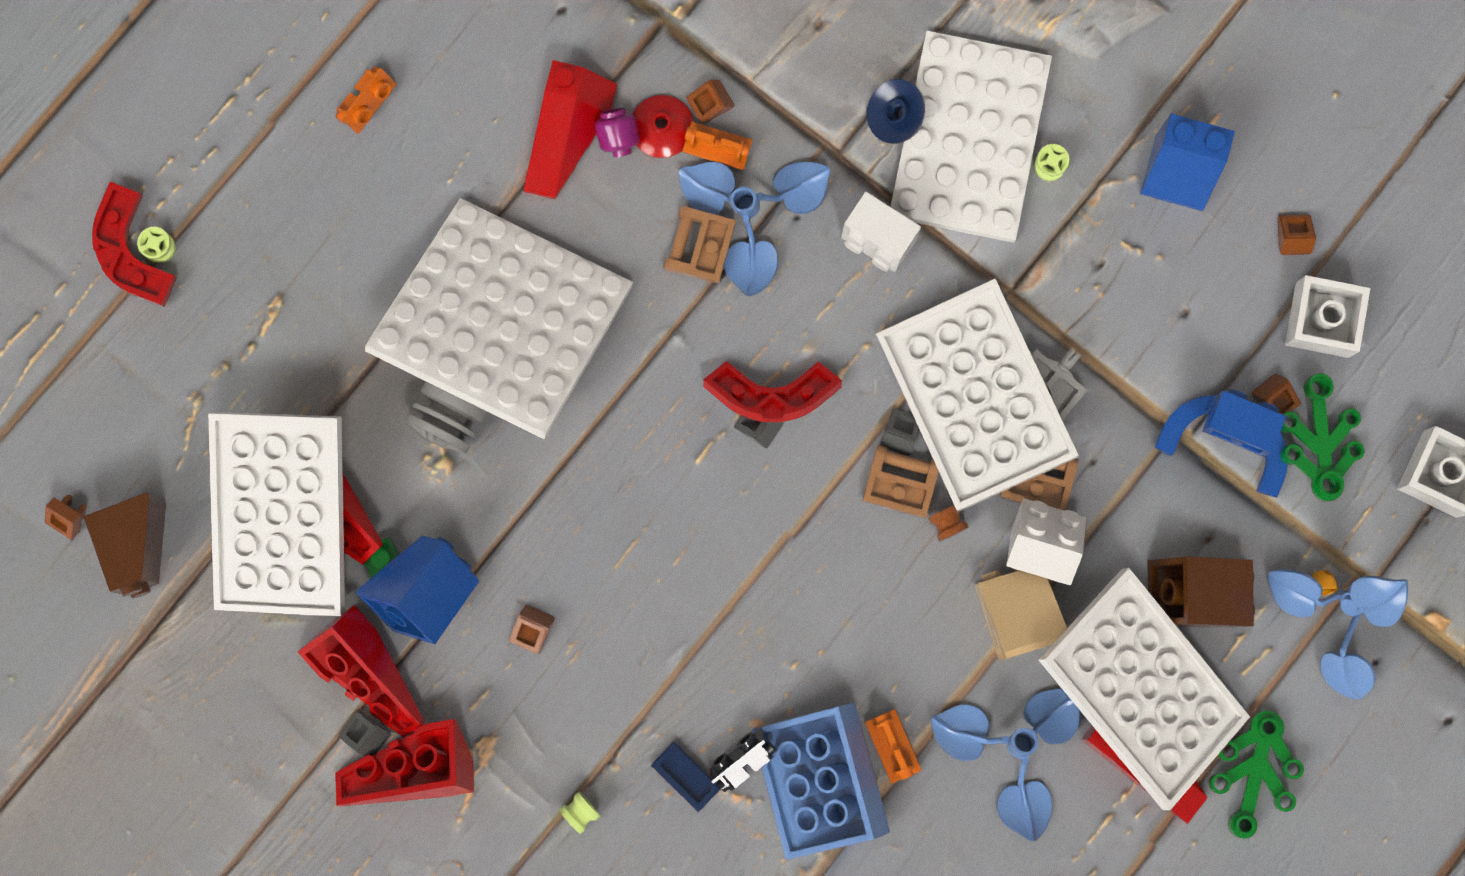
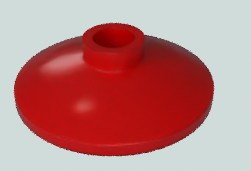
(662, 141)

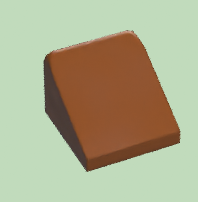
(710, 101)
(1296, 234)
(1277, 392)
(531, 629)

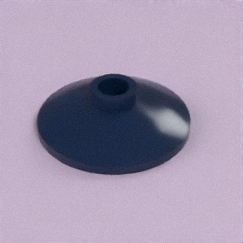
(884, 110)

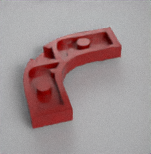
(113, 250)
(769, 403)

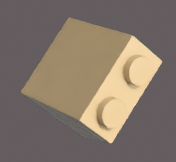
(1019, 612)

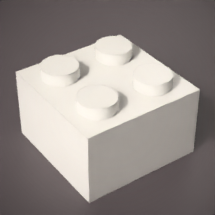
(879, 233)
(1327, 316)
(1437, 472)
(1046, 541)

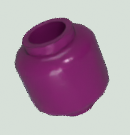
(617, 131)

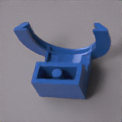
(1236, 422)

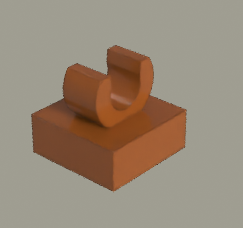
(63, 518)

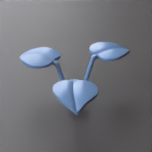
(712, 183)
(1378, 597)
(962, 734)

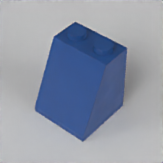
(1186, 161)
(420, 589)

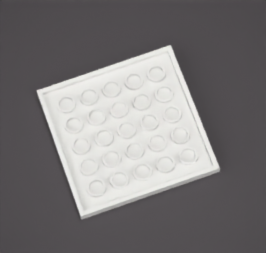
(500, 318)

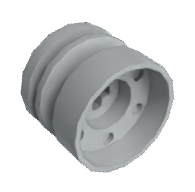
(445, 418)

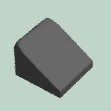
(758, 431)
(900, 432)
(364, 734)

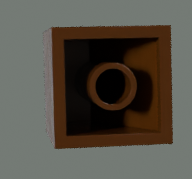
(129, 543)
(1204, 590)

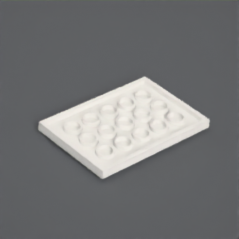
(976, 138)
(977, 395)
(277, 513)
(1144, 688)

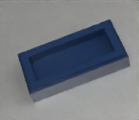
(686, 776)

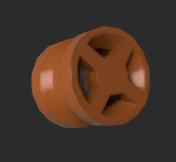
(948, 523)

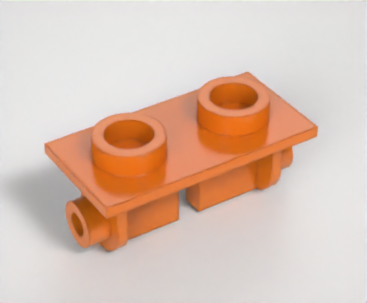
(374, 89)
(717, 145)
(893, 746)

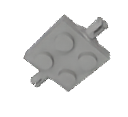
(1059, 381)

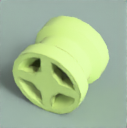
(1054, 156)
(151, 239)
(579, 812)

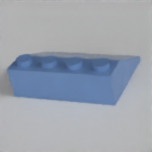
(822, 782)

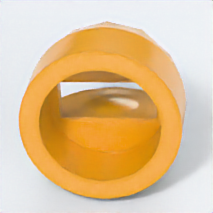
(1326, 580)

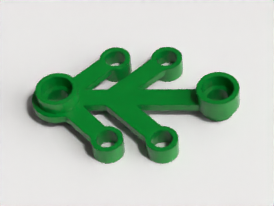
(1322, 442)
(1257, 768)

